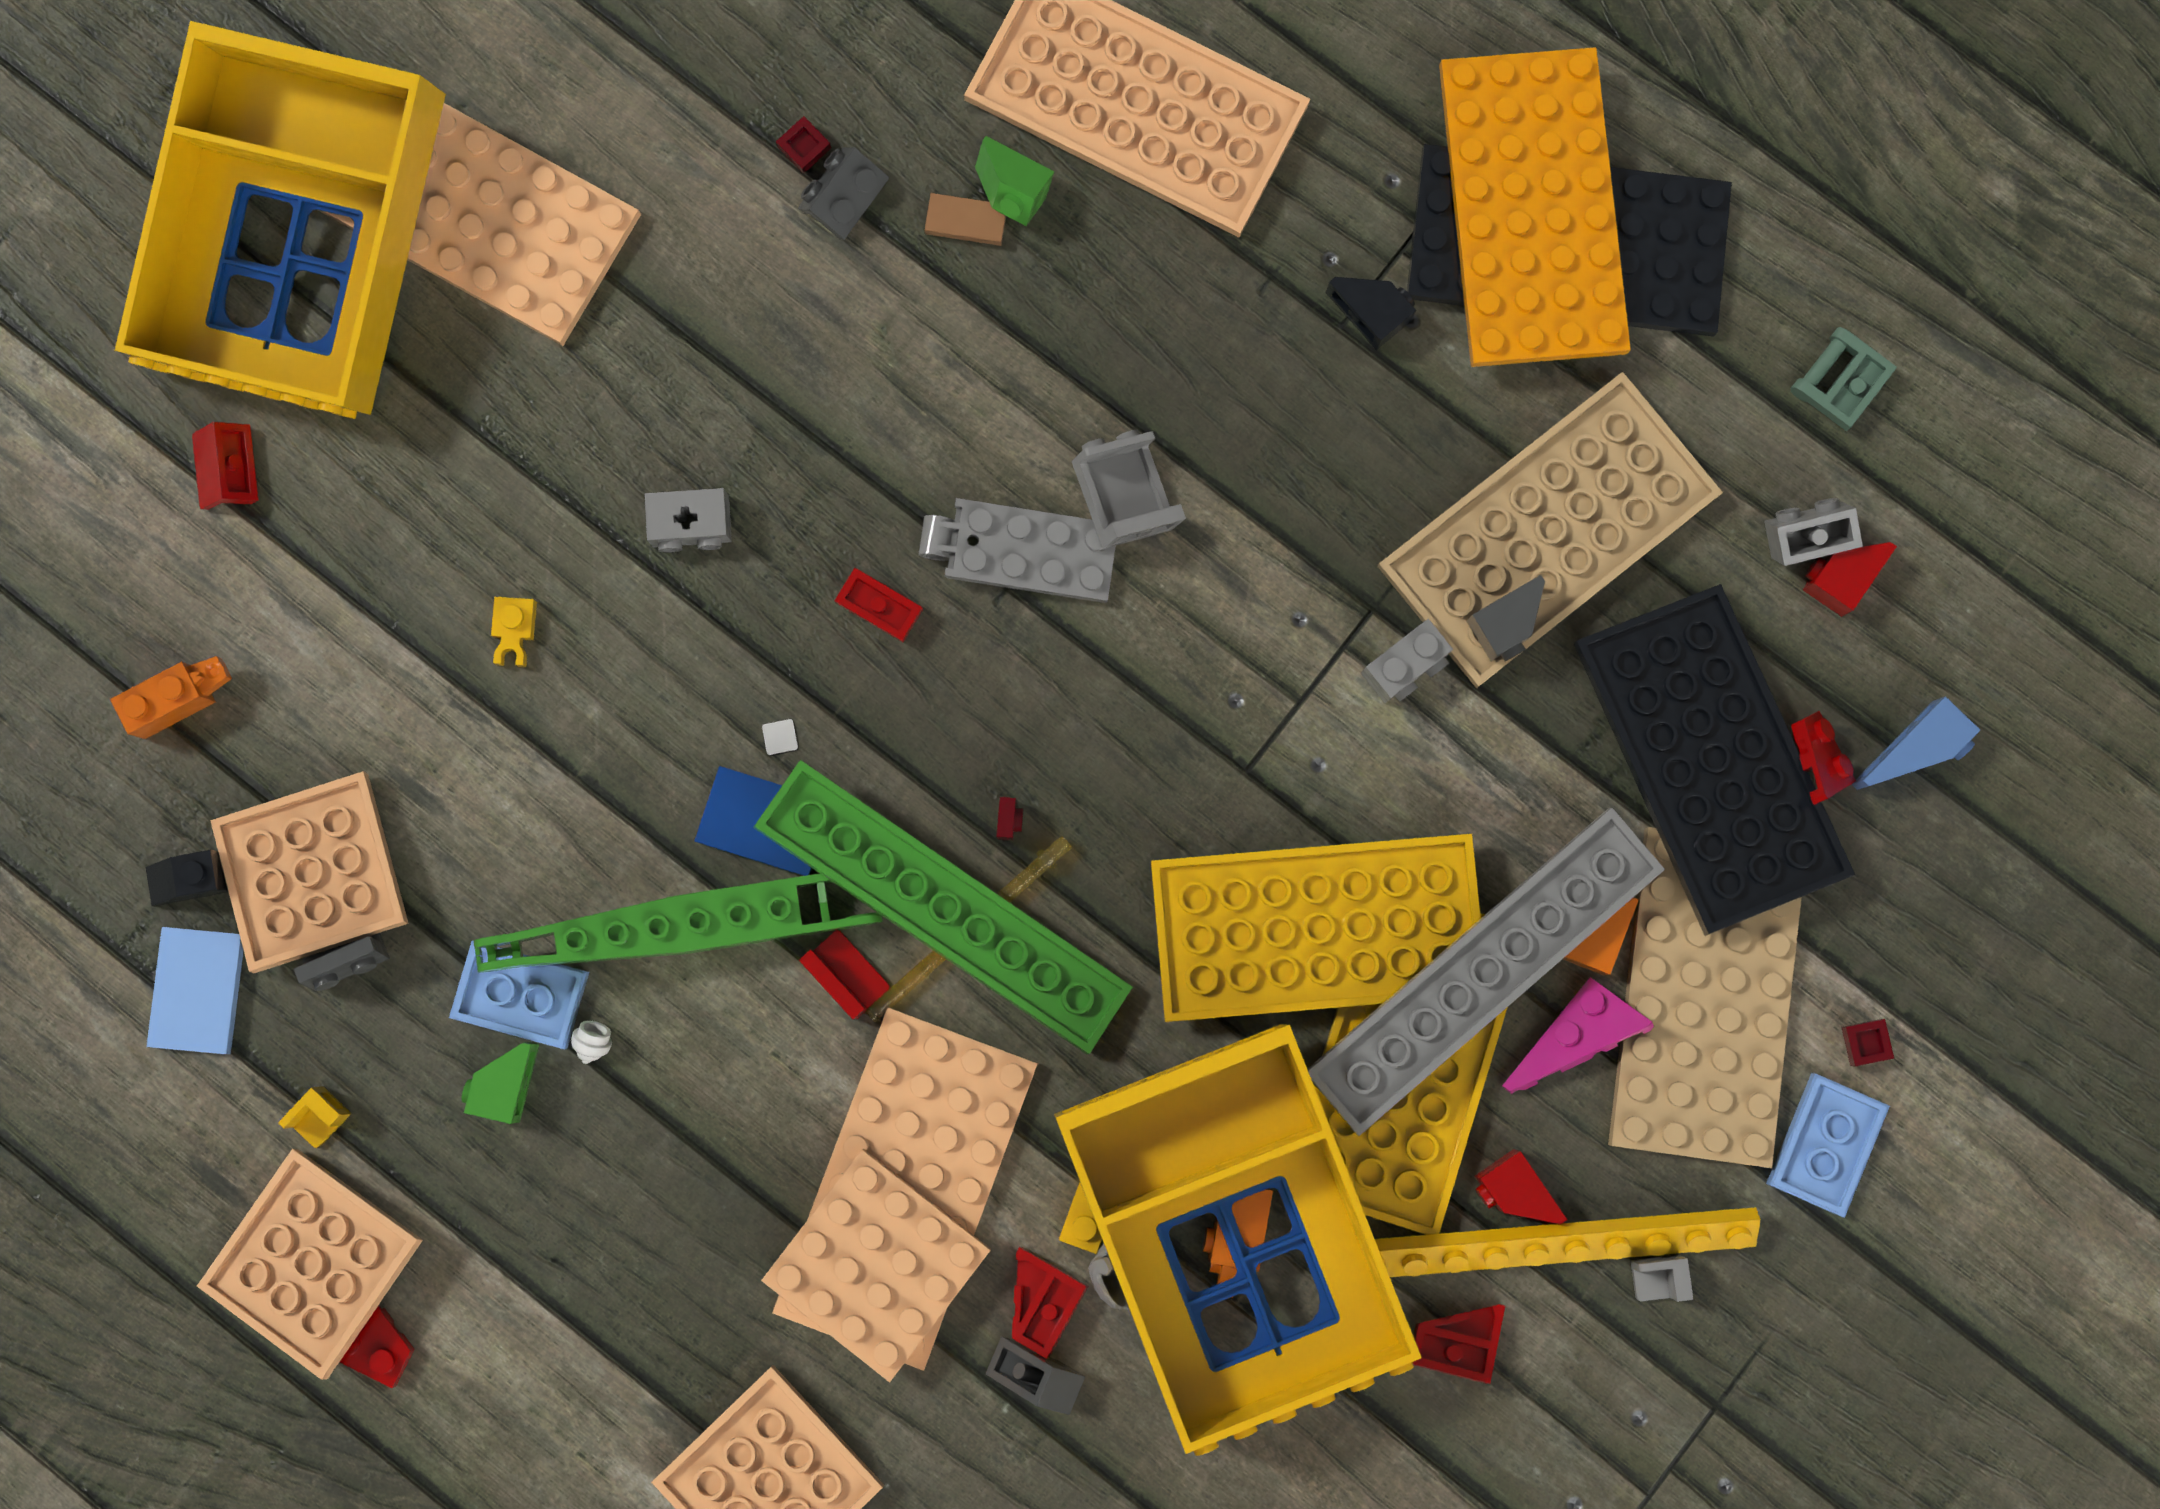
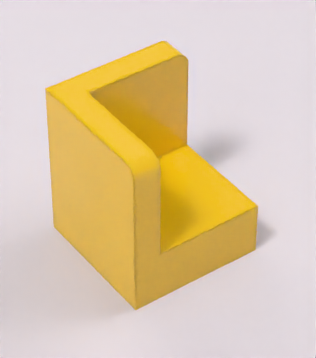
(316, 1116)

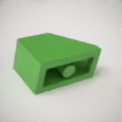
(1012, 181)
(502, 1085)

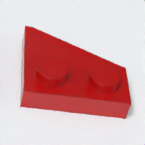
(1821, 753)
(1043, 1302)
(1461, 1343)
(379, 1350)

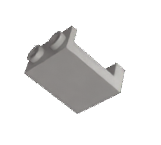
(1124, 489)

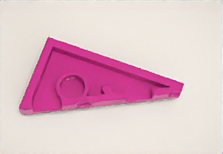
(1587, 1025)

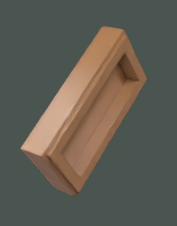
(964, 219)

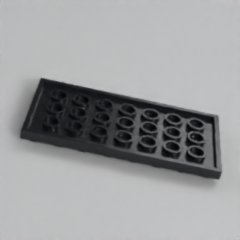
(1667, 239)
(1713, 759)

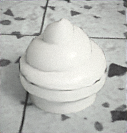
(591, 1041)

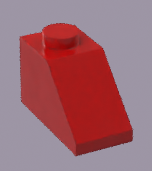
(1845, 576)
(1517, 1190)

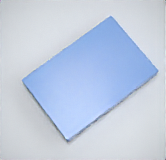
(195, 991)
(521, 1001)
(1828, 1145)

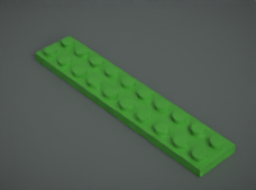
(943, 907)

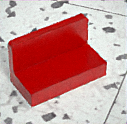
(224, 464)
(845, 974)

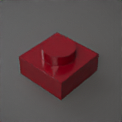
(803, 144)
(1009, 818)
(1867, 1042)

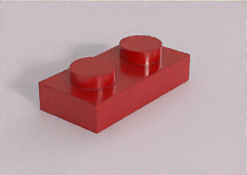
(878, 605)

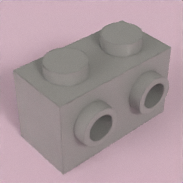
(1813, 532)
(1406, 661)

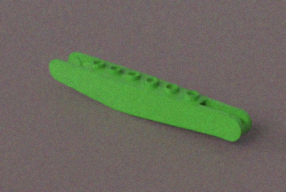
(675, 926)

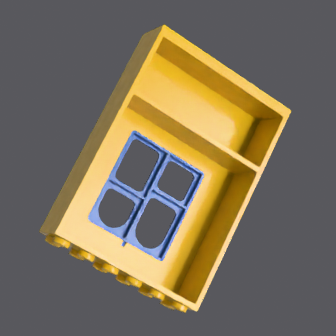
(300, 132)
(1194, 1147)

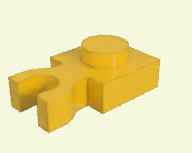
(513, 622)

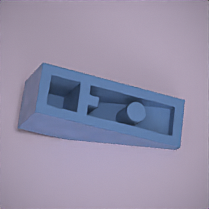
(1931, 738)

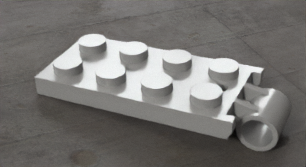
(1020, 550)

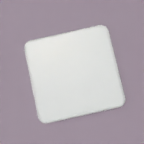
(780, 737)

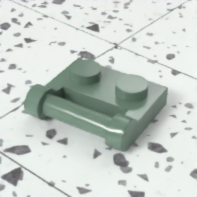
(1853, 387)

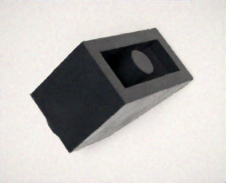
(1373, 307)
(186, 878)

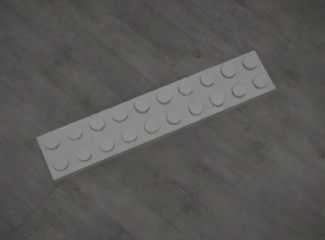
(1484, 971)

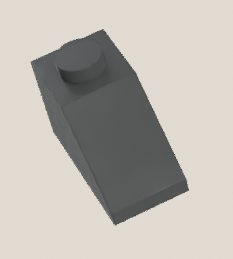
(1508, 621)
(1035, 1378)

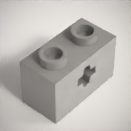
(669, 509)

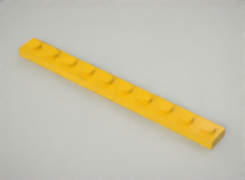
(1570, 1242)

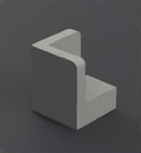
(1662, 1278)

